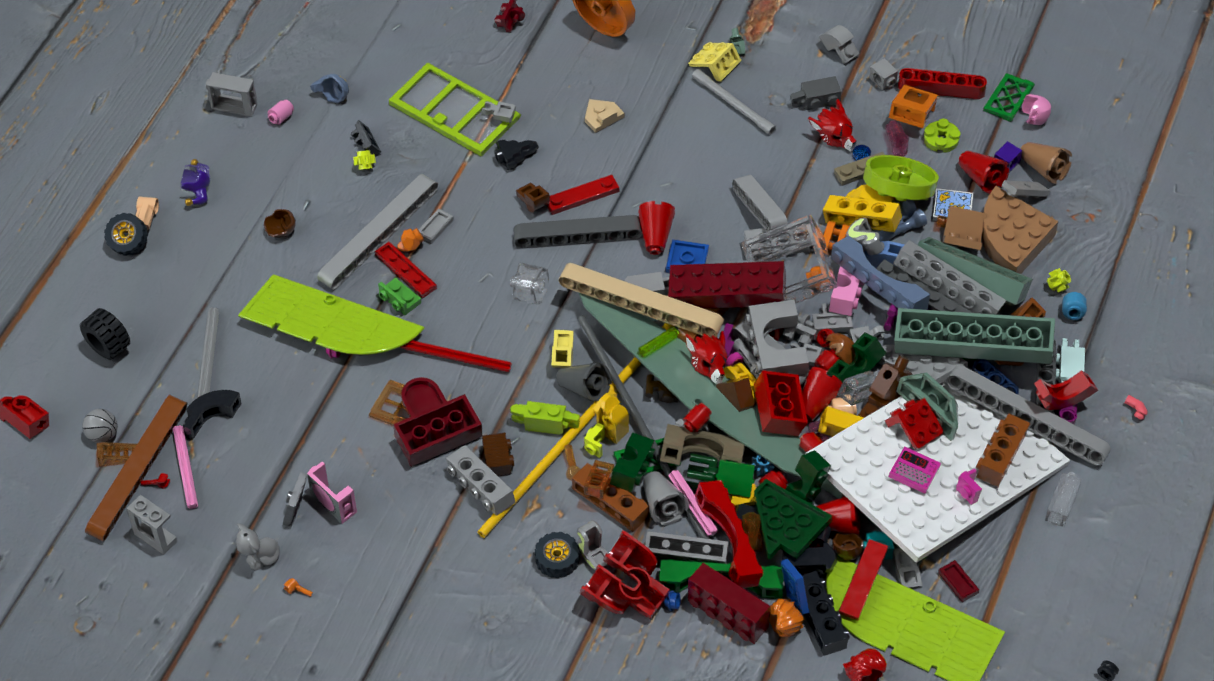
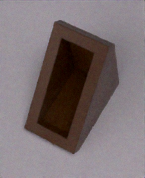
(738, 393)

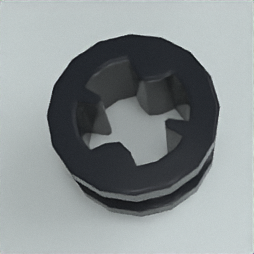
(1108, 670)

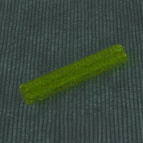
(658, 342)

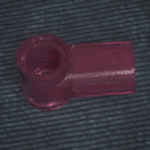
(897, 138)

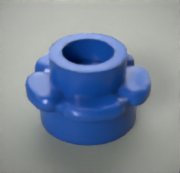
(672, 600)

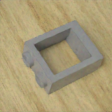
(226, 103)

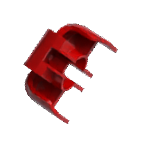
(636, 562)

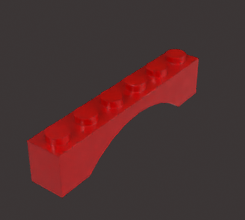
(715, 502)

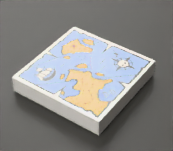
(948, 198)

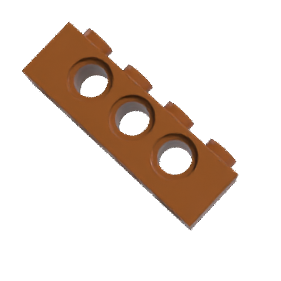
(1002, 450)
(614, 506)

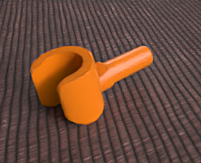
(292, 585)

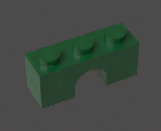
(867, 354)
(629, 470)
(813, 471)

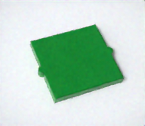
(736, 477)

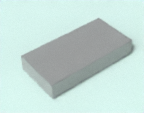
(435, 225)

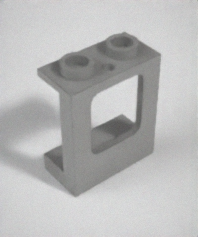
(150, 528)

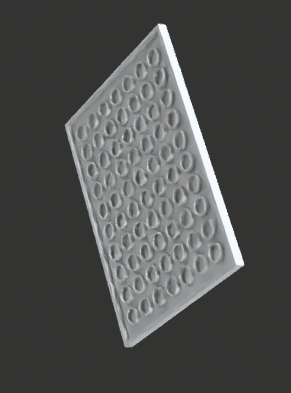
(921, 521)

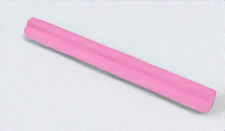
(185, 467)

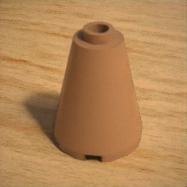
(1047, 160)

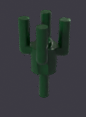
(701, 473)

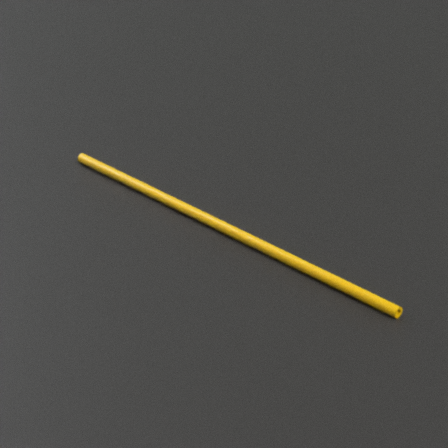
(557, 449)

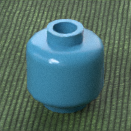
(1074, 306)

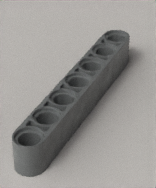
(577, 231)

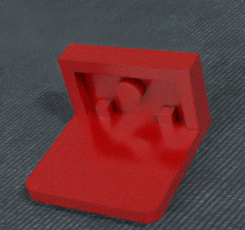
(917, 422)

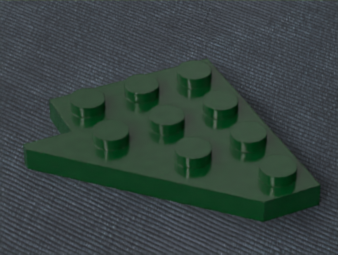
(787, 520)

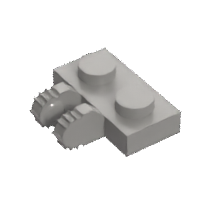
(832, 321)

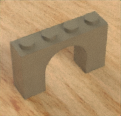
(680, 441)

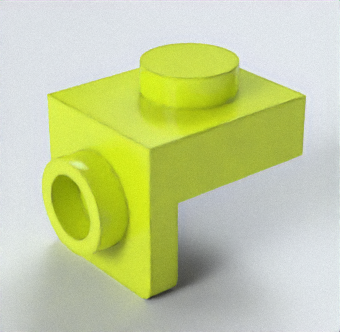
(593, 439)

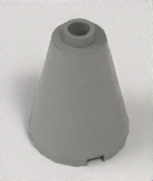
(664, 499)

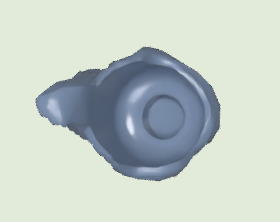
(332, 87)

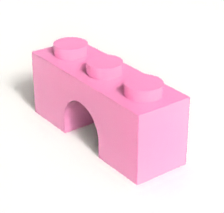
(845, 296)

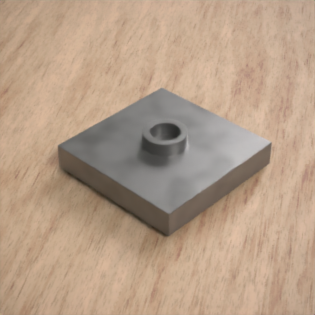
(293, 498)

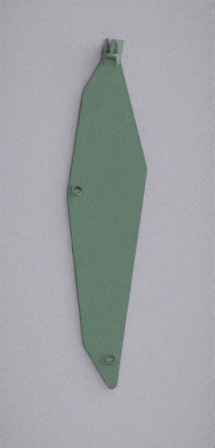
(674, 369)

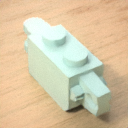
(1070, 360)

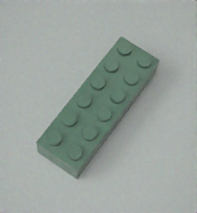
(998, 279)

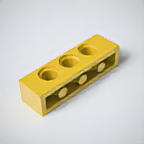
(846, 210)

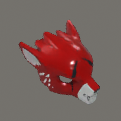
(837, 124)
(710, 350)

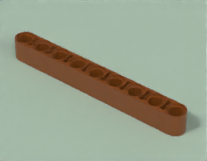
(135, 468)

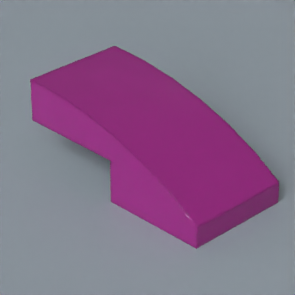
(729, 345)

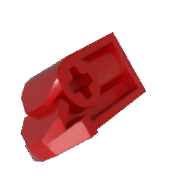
(24, 415)

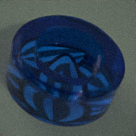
(861, 152)

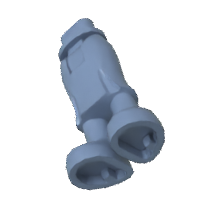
(916, 220)

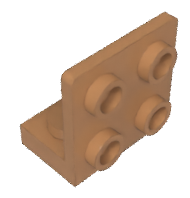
(964, 228)

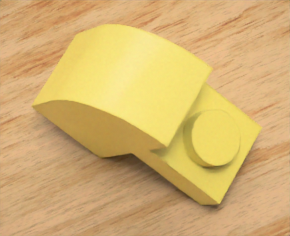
(562, 349)

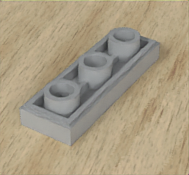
(1025, 189)

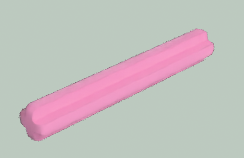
(703, 519)

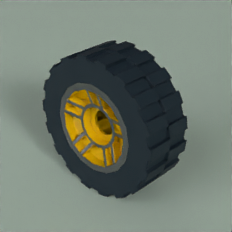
(123, 224)
(564, 547)

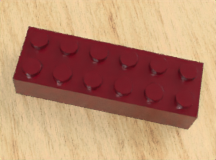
(728, 284)

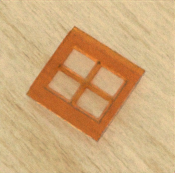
(384, 416)

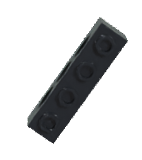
(827, 640)

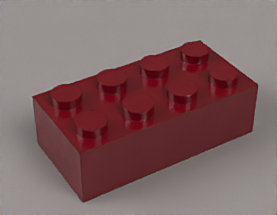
(728, 603)

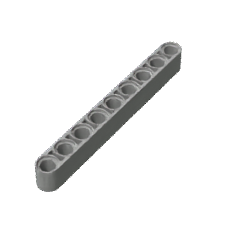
(377, 231)
(1041, 420)

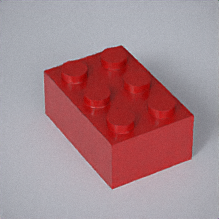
(780, 403)

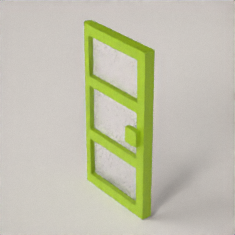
(451, 109)

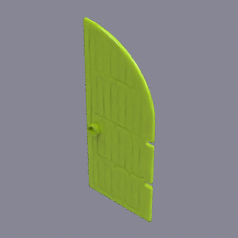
(327, 318)
(917, 627)

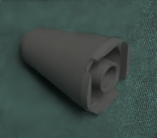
(585, 380)

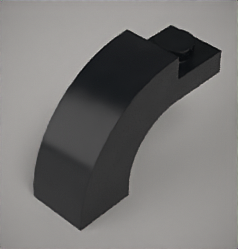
(208, 406)

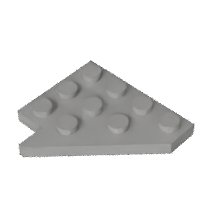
(936, 366)

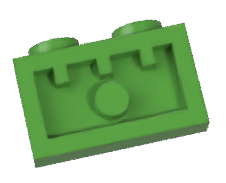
(399, 296)

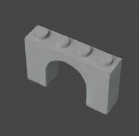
(765, 319)

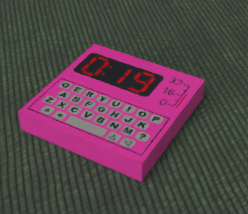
(914, 470)

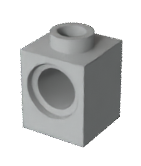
(883, 74)

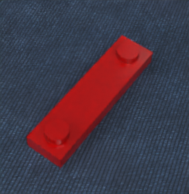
(583, 194)

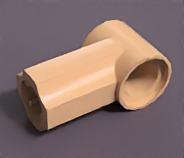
(146, 209)

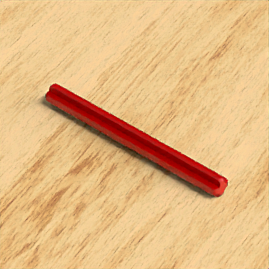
(458, 355)

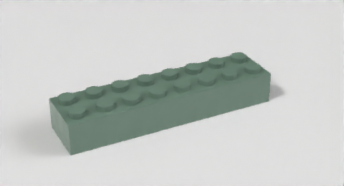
(975, 335)

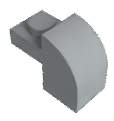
(840, 40)

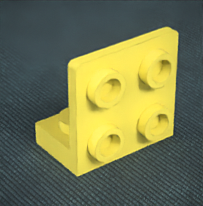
(719, 57)

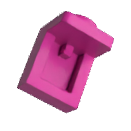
(968, 487)

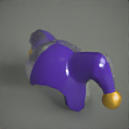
(196, 181)

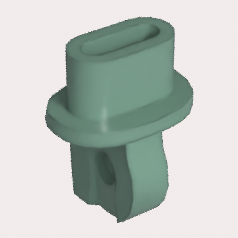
(738, 41)

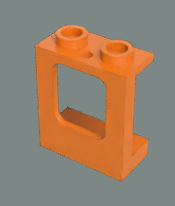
(911, 107)

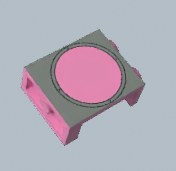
(341, 505)

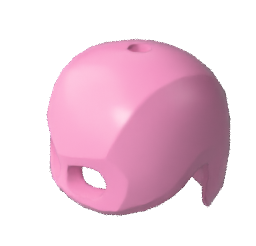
(1037, 108)

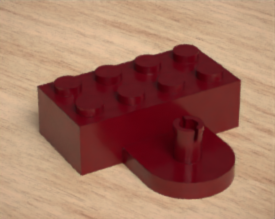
(433, 422)

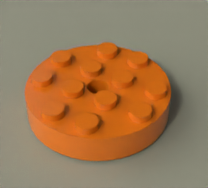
(607, 16)

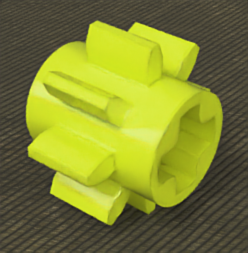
(364, 159)
(1059, 280)

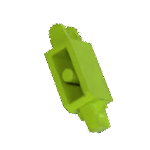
(544, 417)

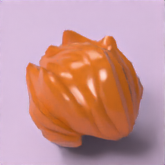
(785, 618)

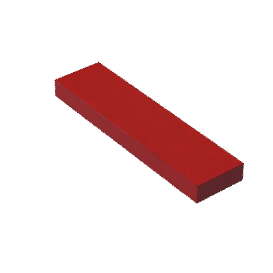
(405, 270)
(863, 579)

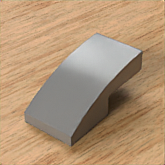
(906, 569)

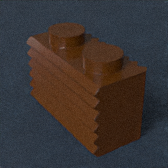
(497, 454)

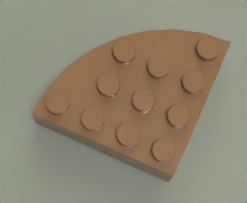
(1014, 231)

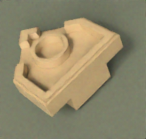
(602, 114)

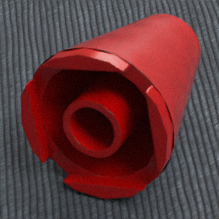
(984, 170)
(656, 225)
(819, 391)
(844, 515)

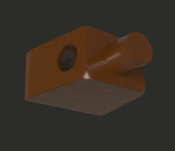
(888, 379)

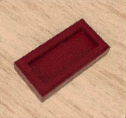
(958, 581)

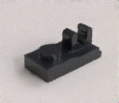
(363, 135)

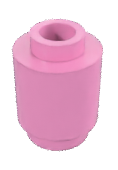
(280, 112)

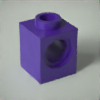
(1010, 154)

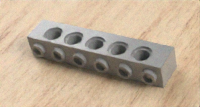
(948, 280)

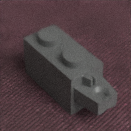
(817, 93)

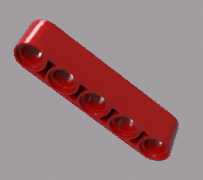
(944, 83)

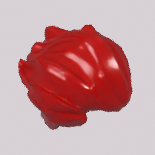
(866, 666)

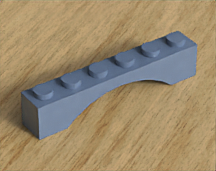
(850, 256)

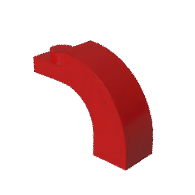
(1065, 393)

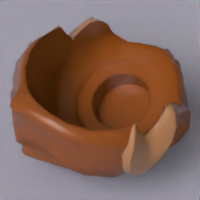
(842, 346)

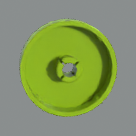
(900, 177)

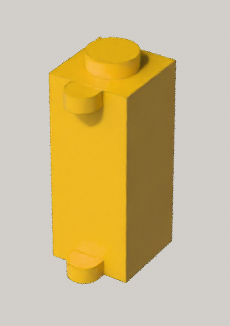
(834, 421)

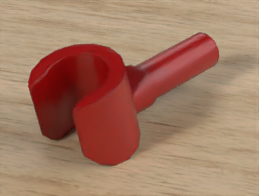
(161, 482)

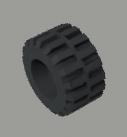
(105, 333)

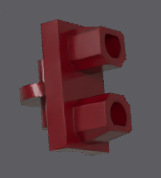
(510, 15)

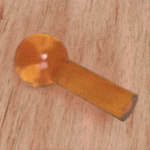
(573, 469)

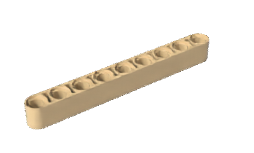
(640, 300)

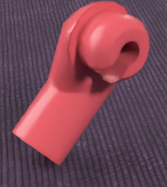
(1140, 408)

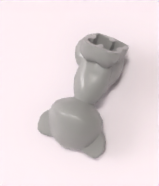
(258, 551)

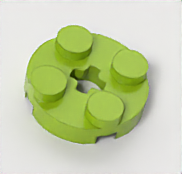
(945, 128)

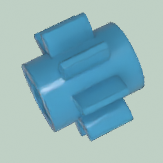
(762, 465)

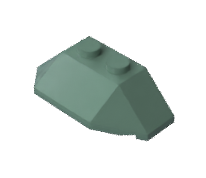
(938, 398)

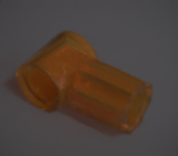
(751, 527)

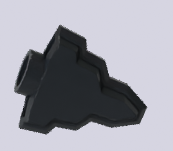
(513, 151)

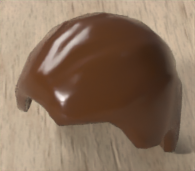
(280, 223)
(847, 546)

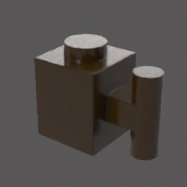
(665, 394)

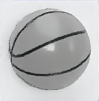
(99, 425)

